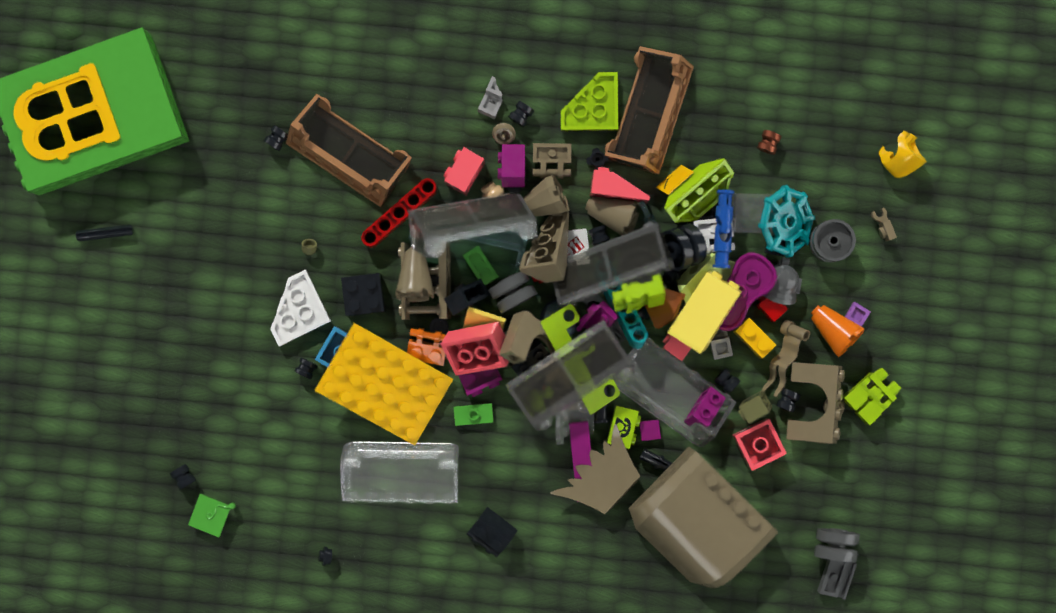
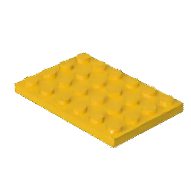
(383, 384)

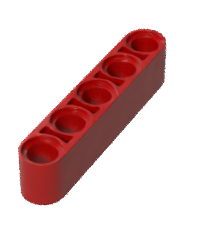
(390, 214)

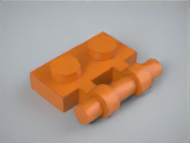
(426, 351)

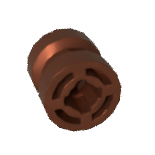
(769, 142)

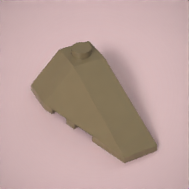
(548, 252)

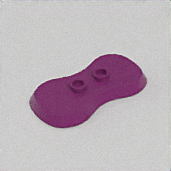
(756, 278)

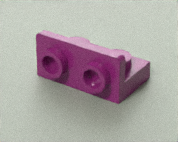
(596, 314)
(475, 382)
(705, 407)

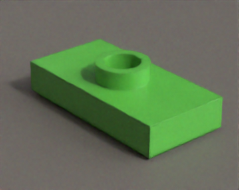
(480, 265)
(473, 414)

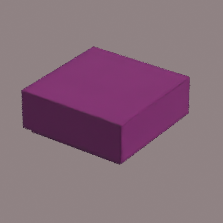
(650, 430)

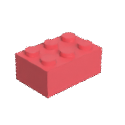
(475, 348)

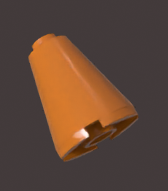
(836, 329)

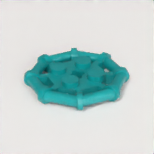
(778, 221)

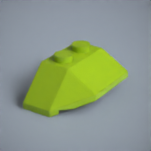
(699, 191)

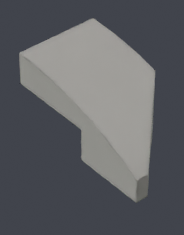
(491, 101)

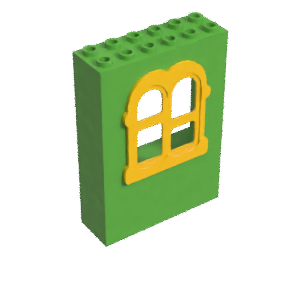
(127, 93)

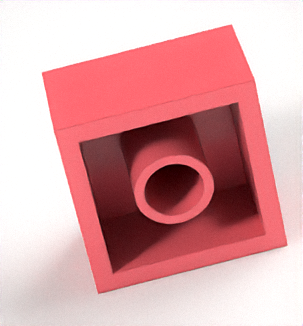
(464, 171)
(759, 444)

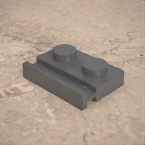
(837, 578)

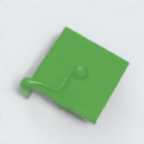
(210, 515)

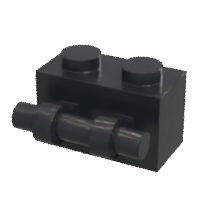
(492, 532)

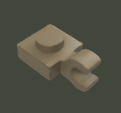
(886, 229)

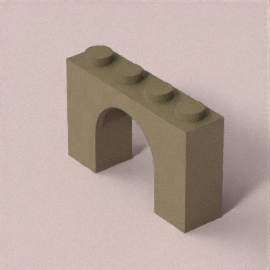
(520, 334)
(825, 428)

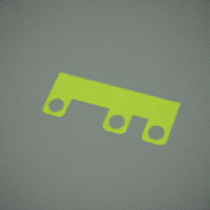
(555, 328)

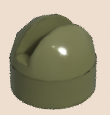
(309, 246)

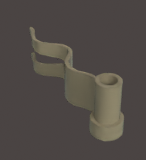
(790, 348)

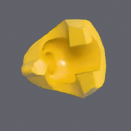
(906, 159)

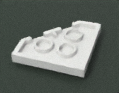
(298, 310)

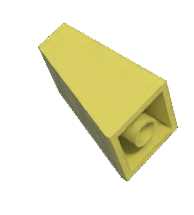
(705, 311)

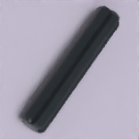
(107, 232)

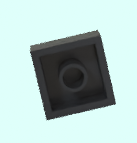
(363, 294)

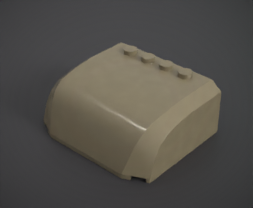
(700, 522)

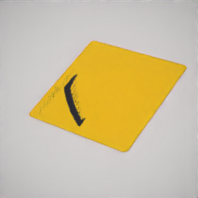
(674, 179)

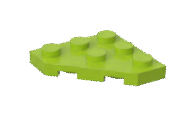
(593, 106)

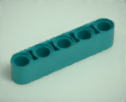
(629, 329)

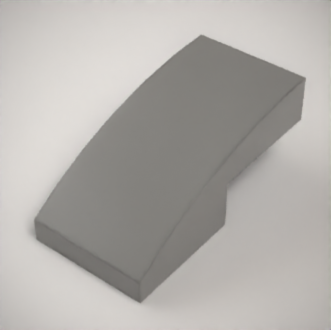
(721, 345)

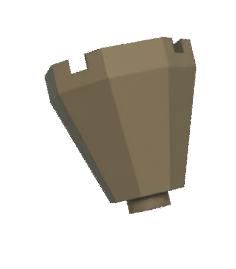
(547, 198)

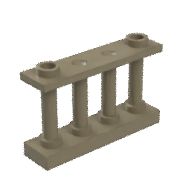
(442, 290)

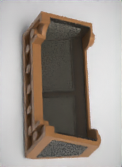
(651, 110)
(346, 151)

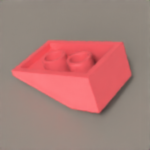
(611, 185)

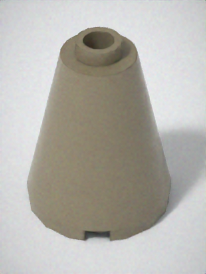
(614, 213)
(414, 278)

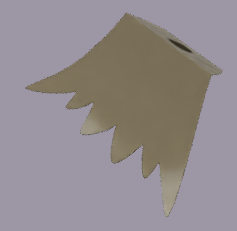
(606, 479)

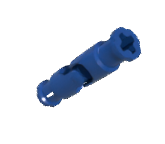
(724, 218)

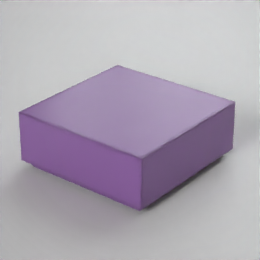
(857, 313)

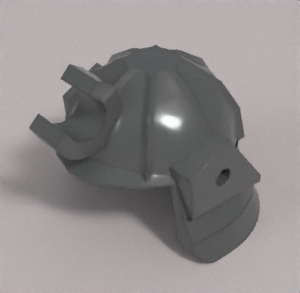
(787, 284)

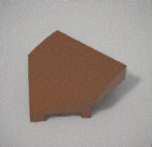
(667, 312)

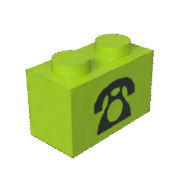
(626, 420)

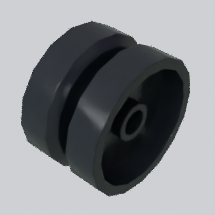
(685, 246)

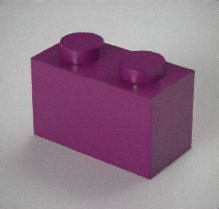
(513, 165)

